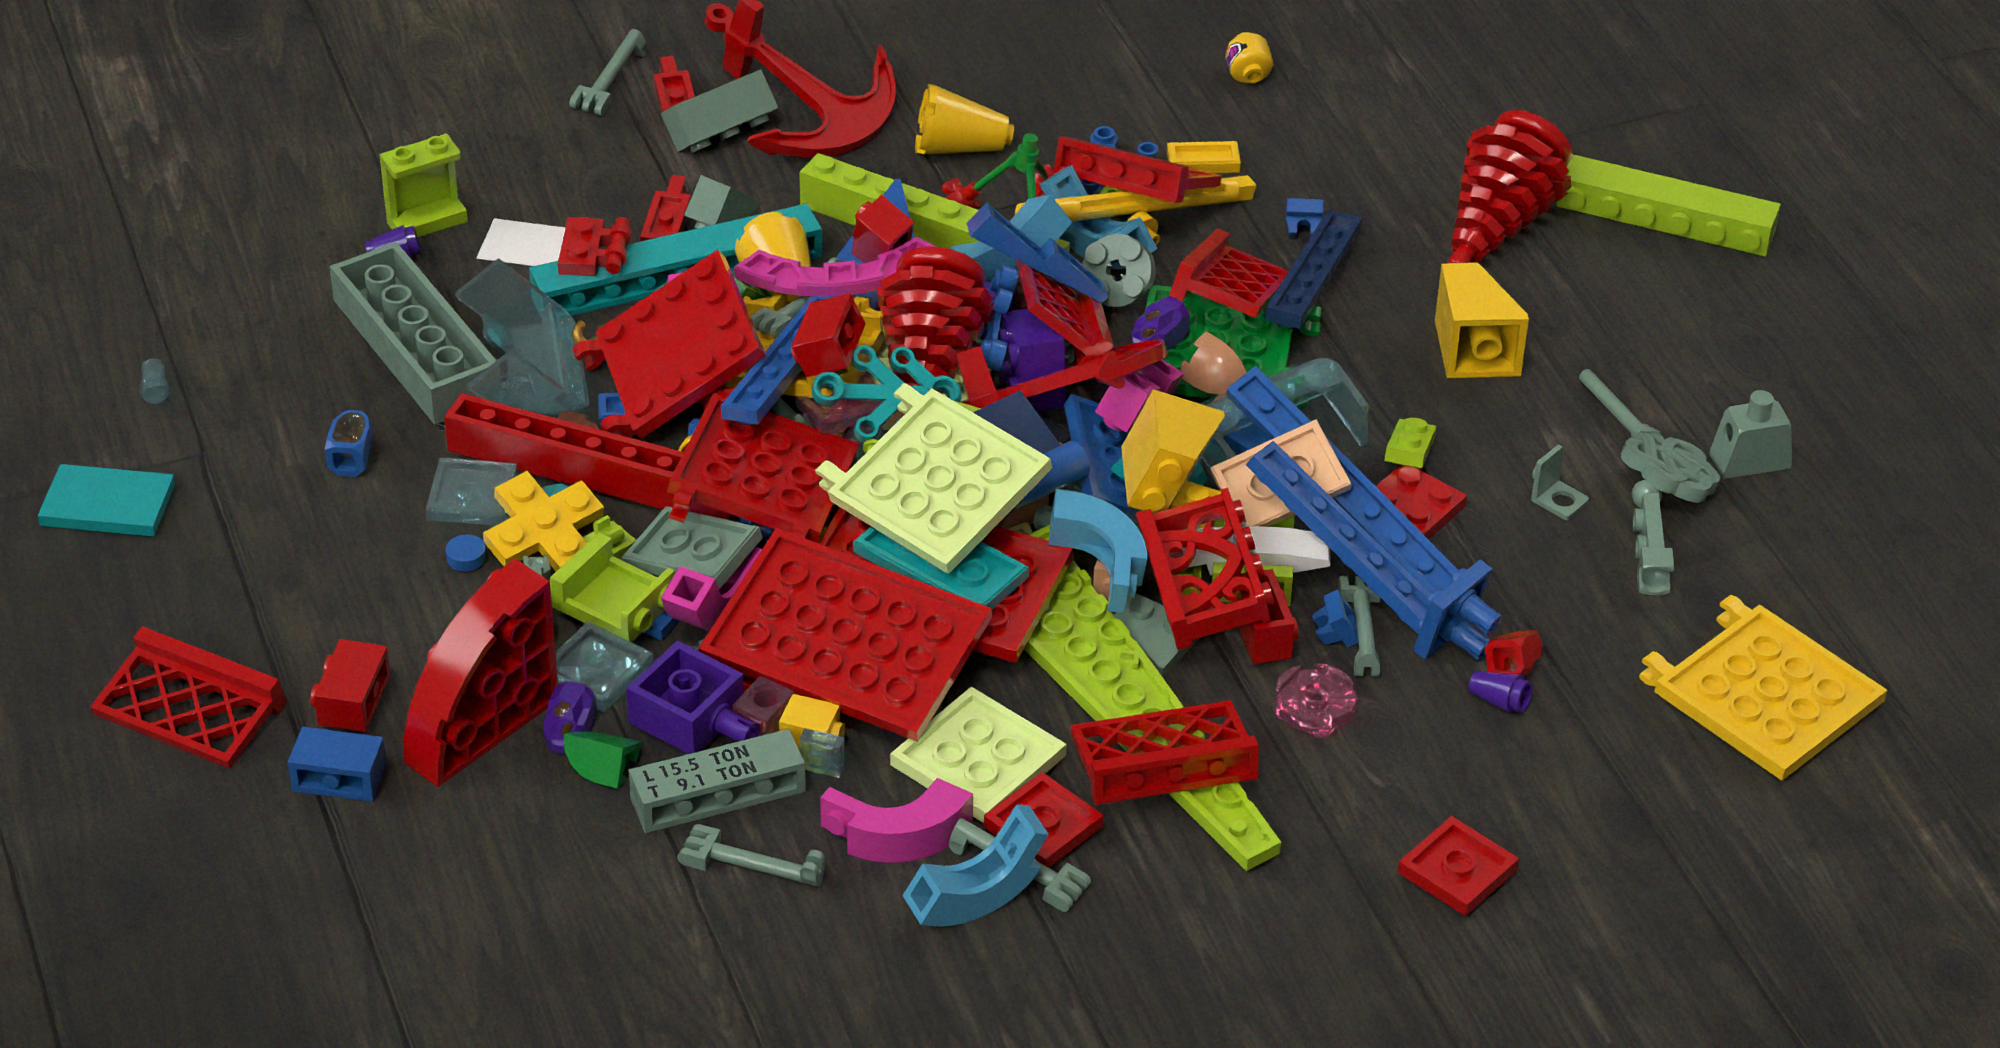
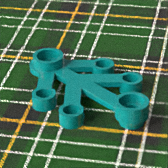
(883, 392)

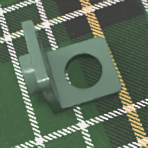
(1548, 485)

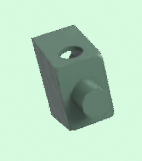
(1753, 438)

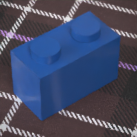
(337, 764)

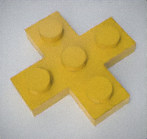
(541, 521)

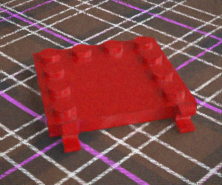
(675, 346)
(759, 471)

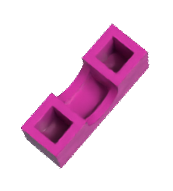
(1124, 405)

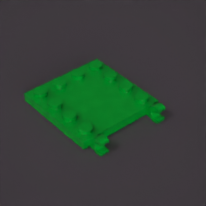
(1251, 338)

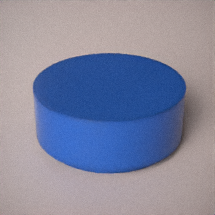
(465, 553)

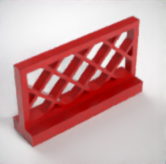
(1130, 170)
(1227, 276)
(1070, 314)
(211, 675)
(1167, 767)

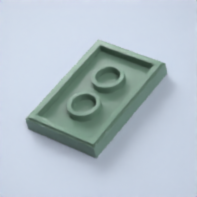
(699, 544)

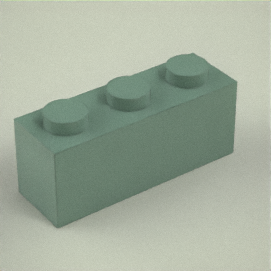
(720, 112)

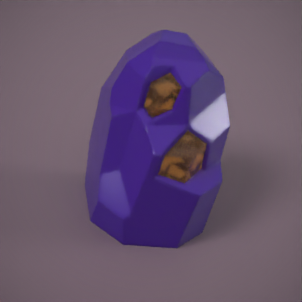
(1163, 320)
(569, 710)

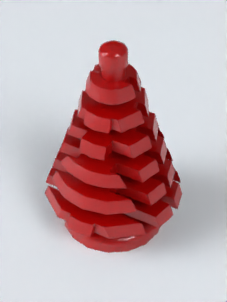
(1508, 181)
(934, 308)

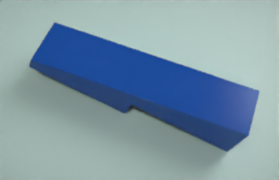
(1050, 259)

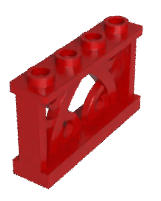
(1189, 613)

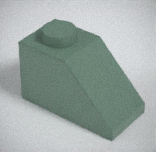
(718, 203)

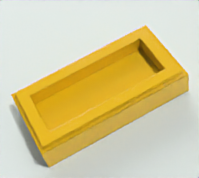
(1206, 156)

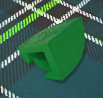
(600, 756)

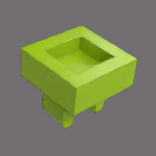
(620, 538)

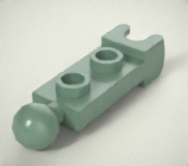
(1654, 559)

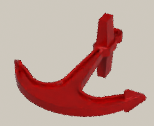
(845, 119)
(1107, 370)

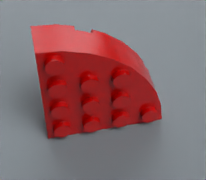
(483, 675)

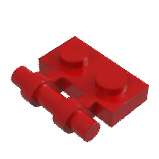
(583, 242)

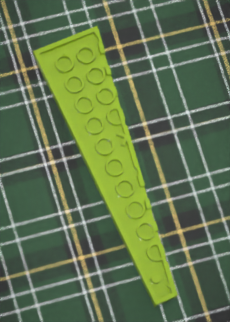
(1114, 678)

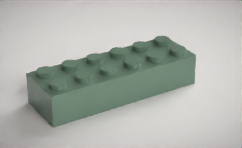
(410, 327)

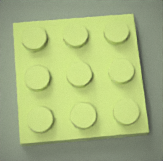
(979, 750)

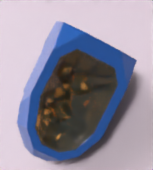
(349, 443)

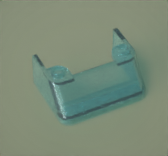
(536, 334)
(1299, 384)

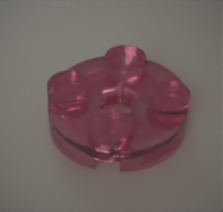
(1315, 716)

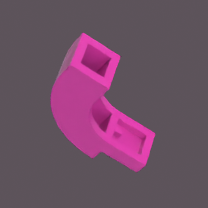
(696, 597)
(901, 831)

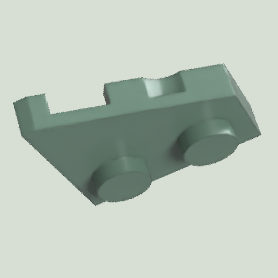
(1152, 631)

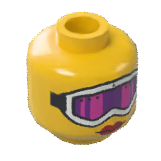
(1249, 56)

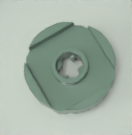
(1129, 253)

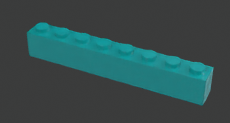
(653, 261)

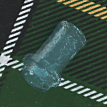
(153, 385)

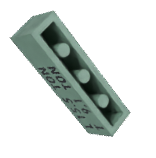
(717, 780)

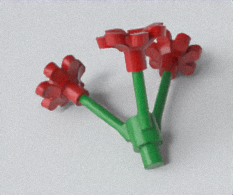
(1024, 160)

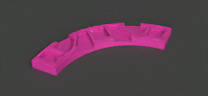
(834, 279)

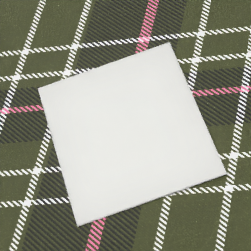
(522, 242)

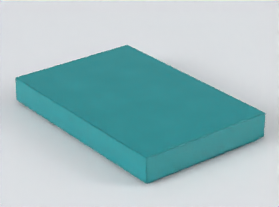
(106, 500)

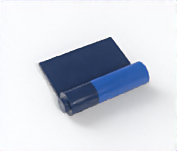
(1019, 419)

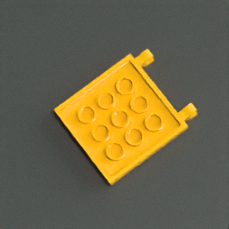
(1766, 689)

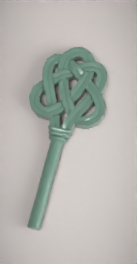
(1667, 463)

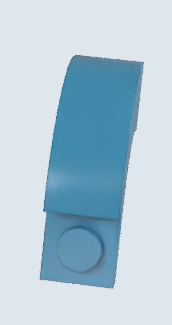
(1038, 219)
(1084, 232)
(1107, 534)
(984, 883)

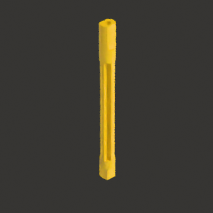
(1127, 202)

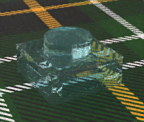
(822, 752)

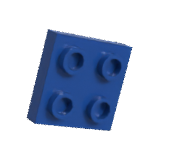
(1453, 610)

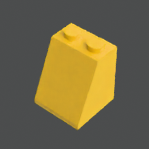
(1478, 324)
(1165, 449)

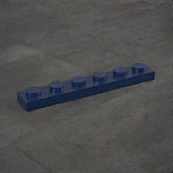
(1313, 269)

